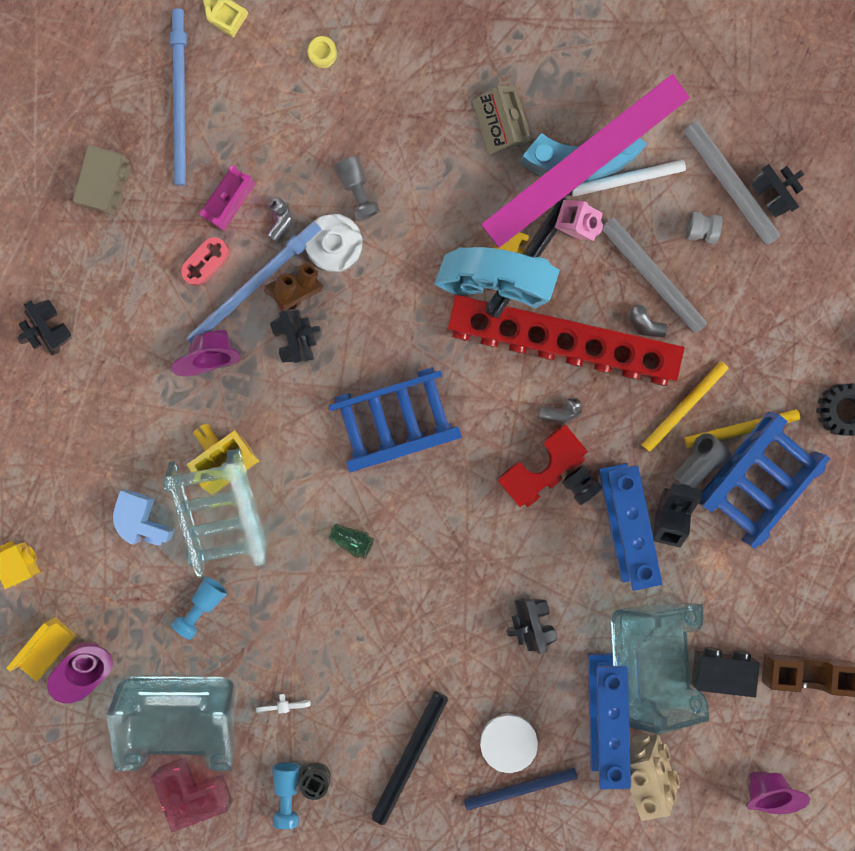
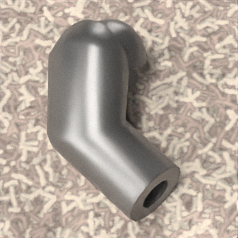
(282, 218)
(644, 325)
(563, 415)

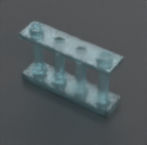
(238, 496)

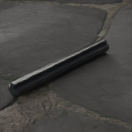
(534, 249)
(409, 758)

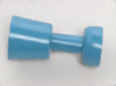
(205, 600)
(286, 784)

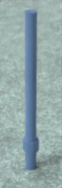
(178, 41)
(296, 245)

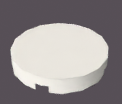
(336, 245)
(509, 743)

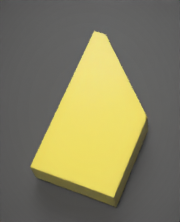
(225, 15)

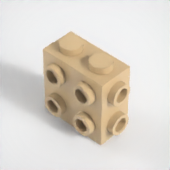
(652, 778)

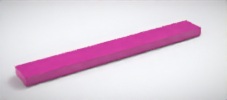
(585, 160)

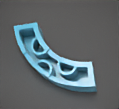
(547, 153)
(511, 273)

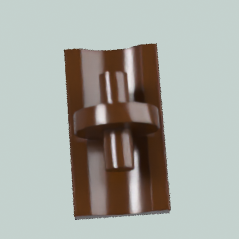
(294, 287)

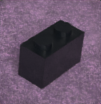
(725, 672)

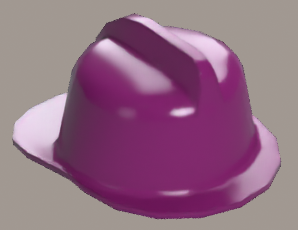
(206, 353)
(79, 672)
(774, 795)

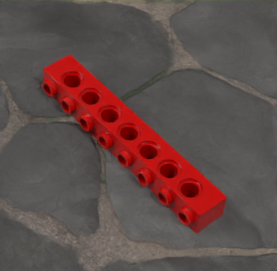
(666, 355)

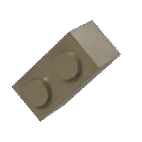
(102, 180)

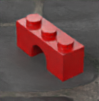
(564, 452)

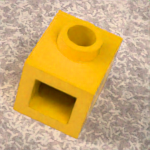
(17, 563)

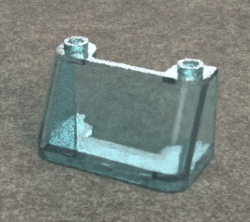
(656, 653)
(172, 719)

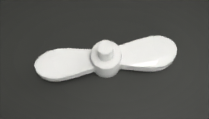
(284, 706)

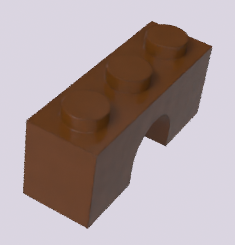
(798, 672)

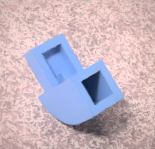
(132, 520)

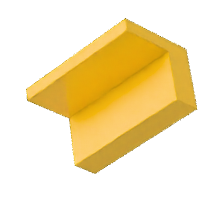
(43, 649)

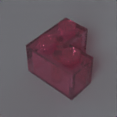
(186, 801)

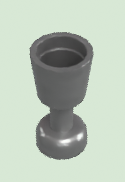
(352, 178)

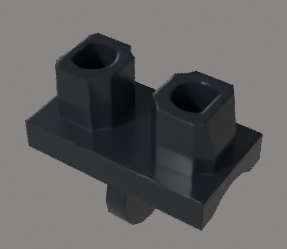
(769, 178)
(38, 315)
(299, 336)
(528, 626)

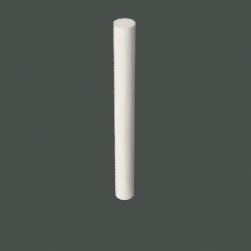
(629, 177)

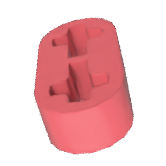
(210, 266)

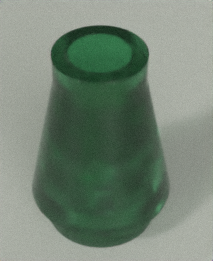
(354, 541)

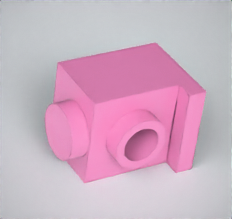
(586, 222)

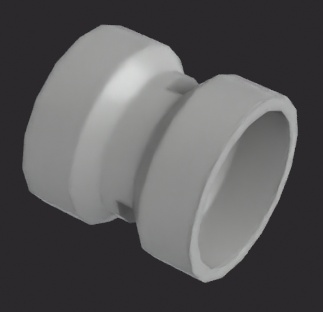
(704, 227)

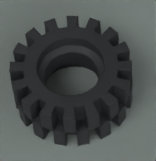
(828, 409)

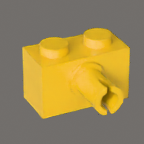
(216, 455)

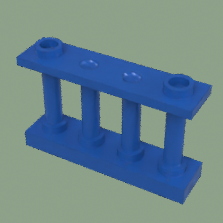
(416, 439)
(752, 452)
(630, 526)
(609, 721)

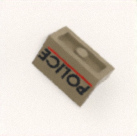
(502, 118)

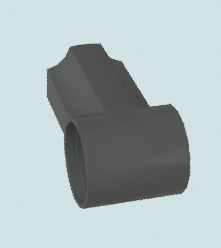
(707, 455)

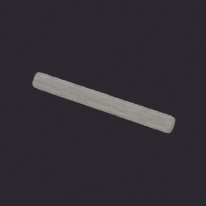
(732, 183)
(654, 275)

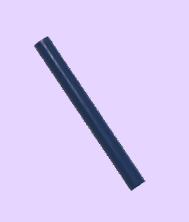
(520, 789)

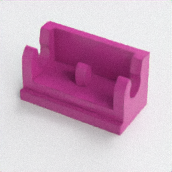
(227, 198)

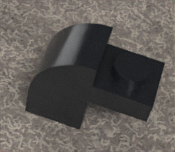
(674, 514)

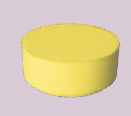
(322, 52)

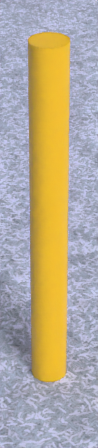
(683, 408)
(740, 429)

